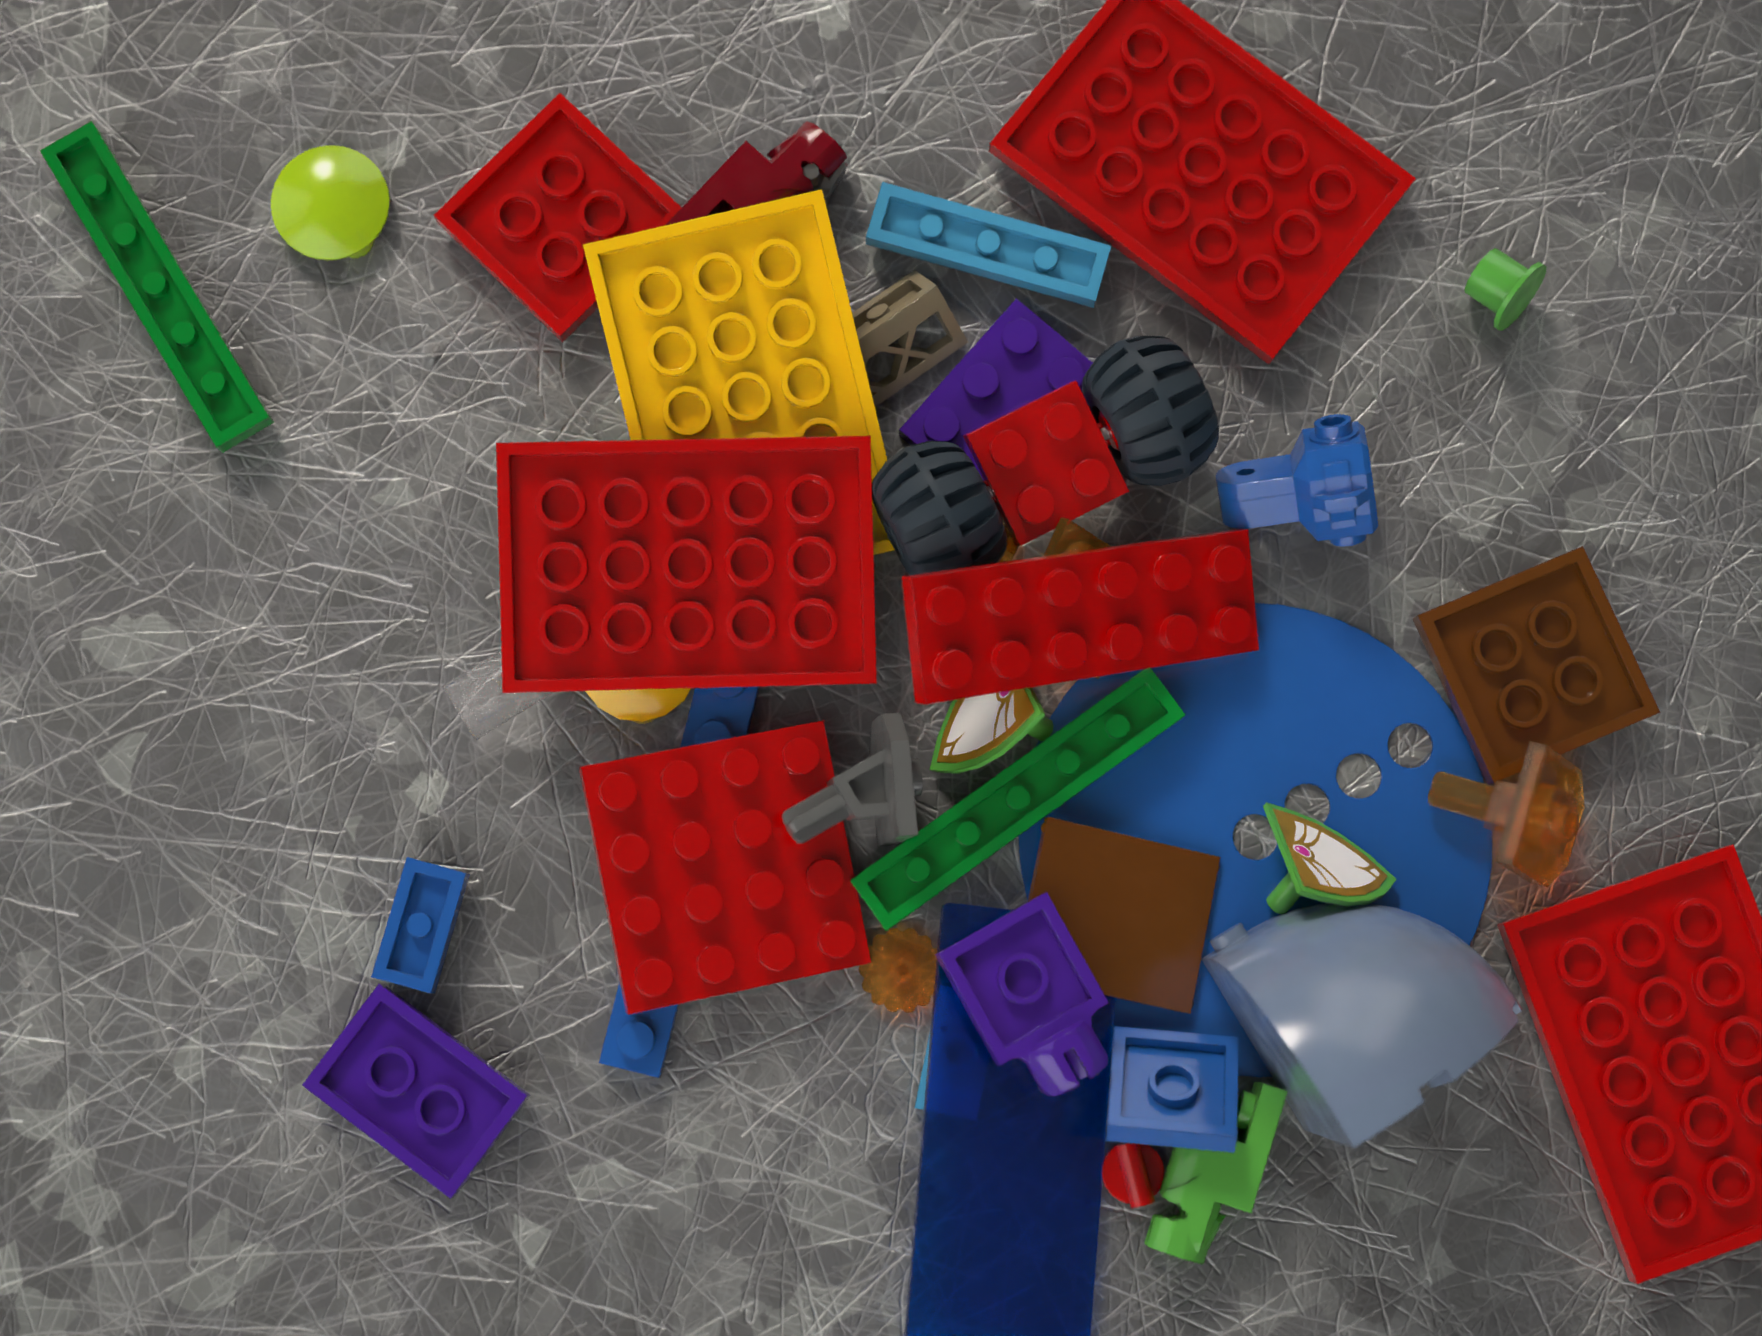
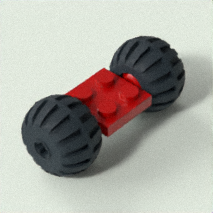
(1049, 459)

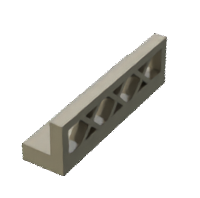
(895, 316)

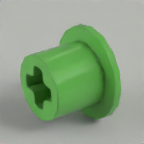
(1504, 286)

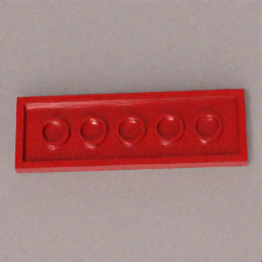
(1079, 615)

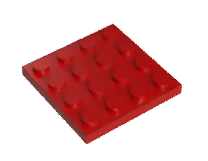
(708, 880)

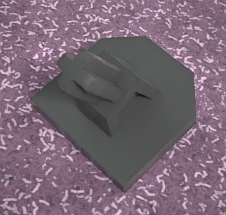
(873, 789)

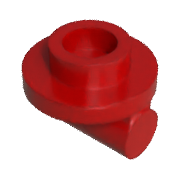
(1133, 1173)

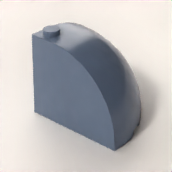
(1360, 1010)

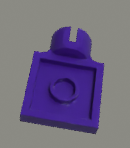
(1030, 995)

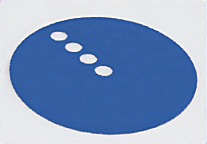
(1252, 736)

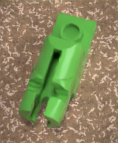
(1206, 1179)

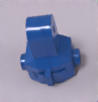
(1320, 484)

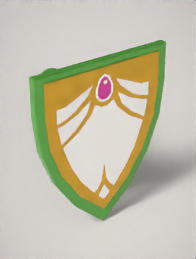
(986, 728)
(1322, 864)

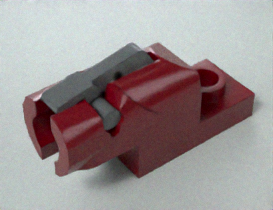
(796, 166)

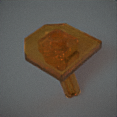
(1535, 815)

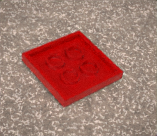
(545, 199)

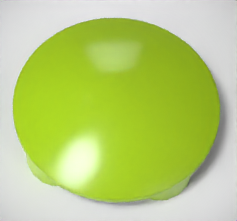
(330, 203)

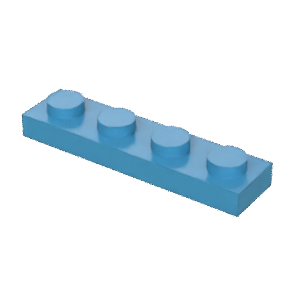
(987, 244)

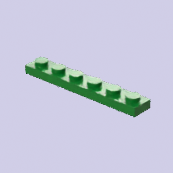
(157, 287)
(1017, 798)

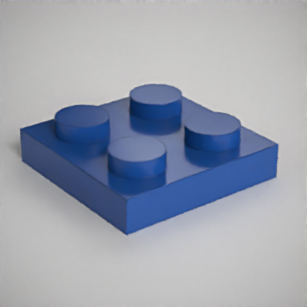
(1173, 1089)

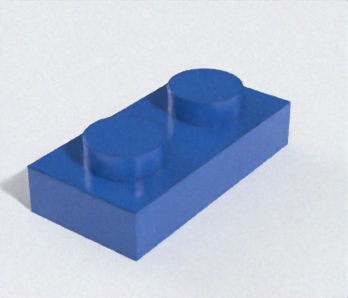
(420, 925)

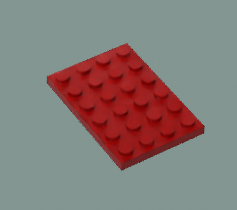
(1202, 167)
(686, 563)
(1657, 1052)

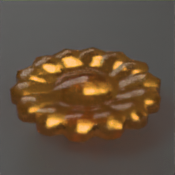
(900, 970)

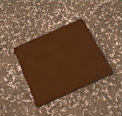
(1130, 908)

